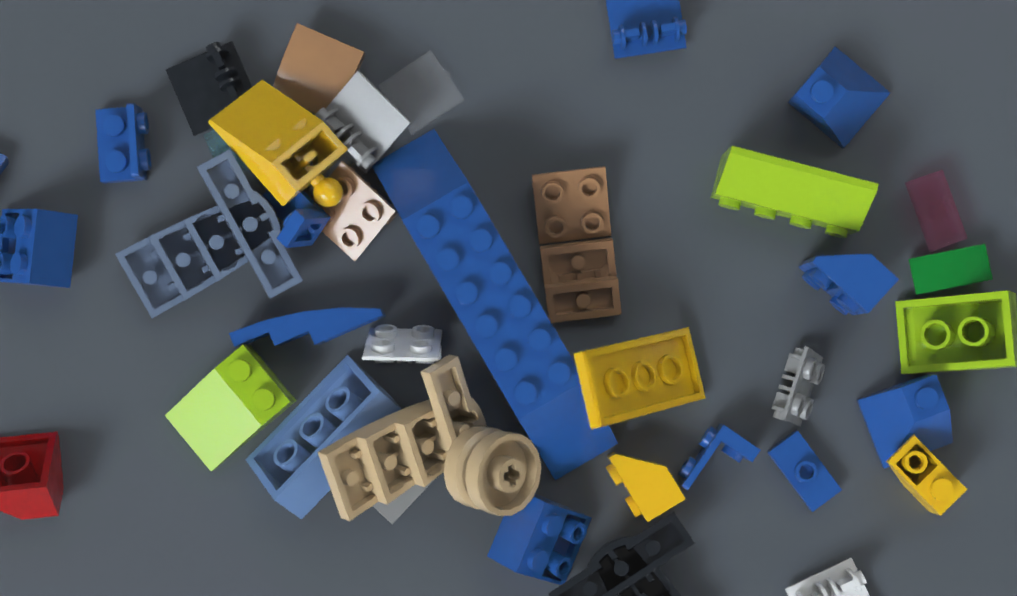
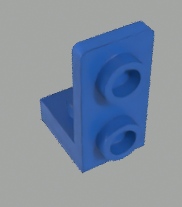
(301, 219)
(734, 447)

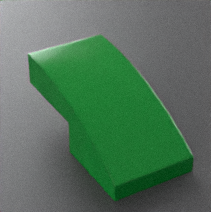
(950, 269)

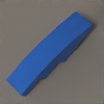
(320, 324)

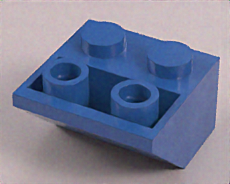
(37, 247)
(851, 280)
(540, 540)

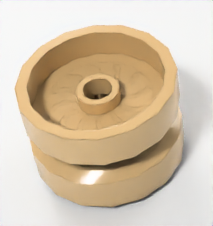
(492, 470)

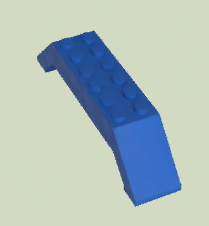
(493, 301)

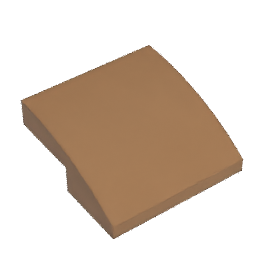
(316, 68)
(580, 280)

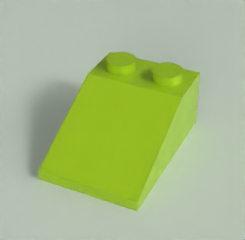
(958, 332)
(230, 406)

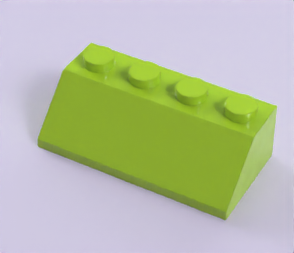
(792, 191)

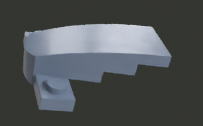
(211, 244)

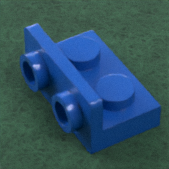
(122, 144)

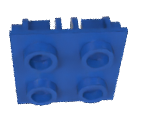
(645, 26)

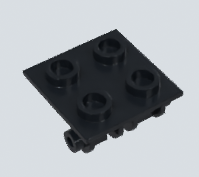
(208, 83)

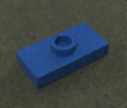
(804, 470)

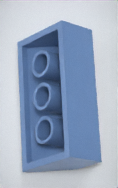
(336, 407)

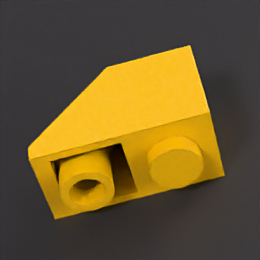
(925, 476)
(648, 483)

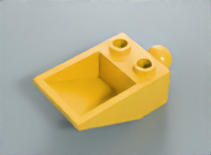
(279, 142)

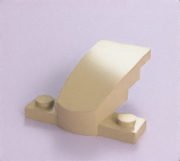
(403, 446)

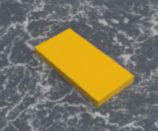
(639, 377)

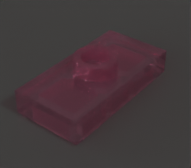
(936, 210)

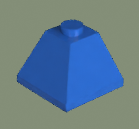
(839, 97)
(907, 410)

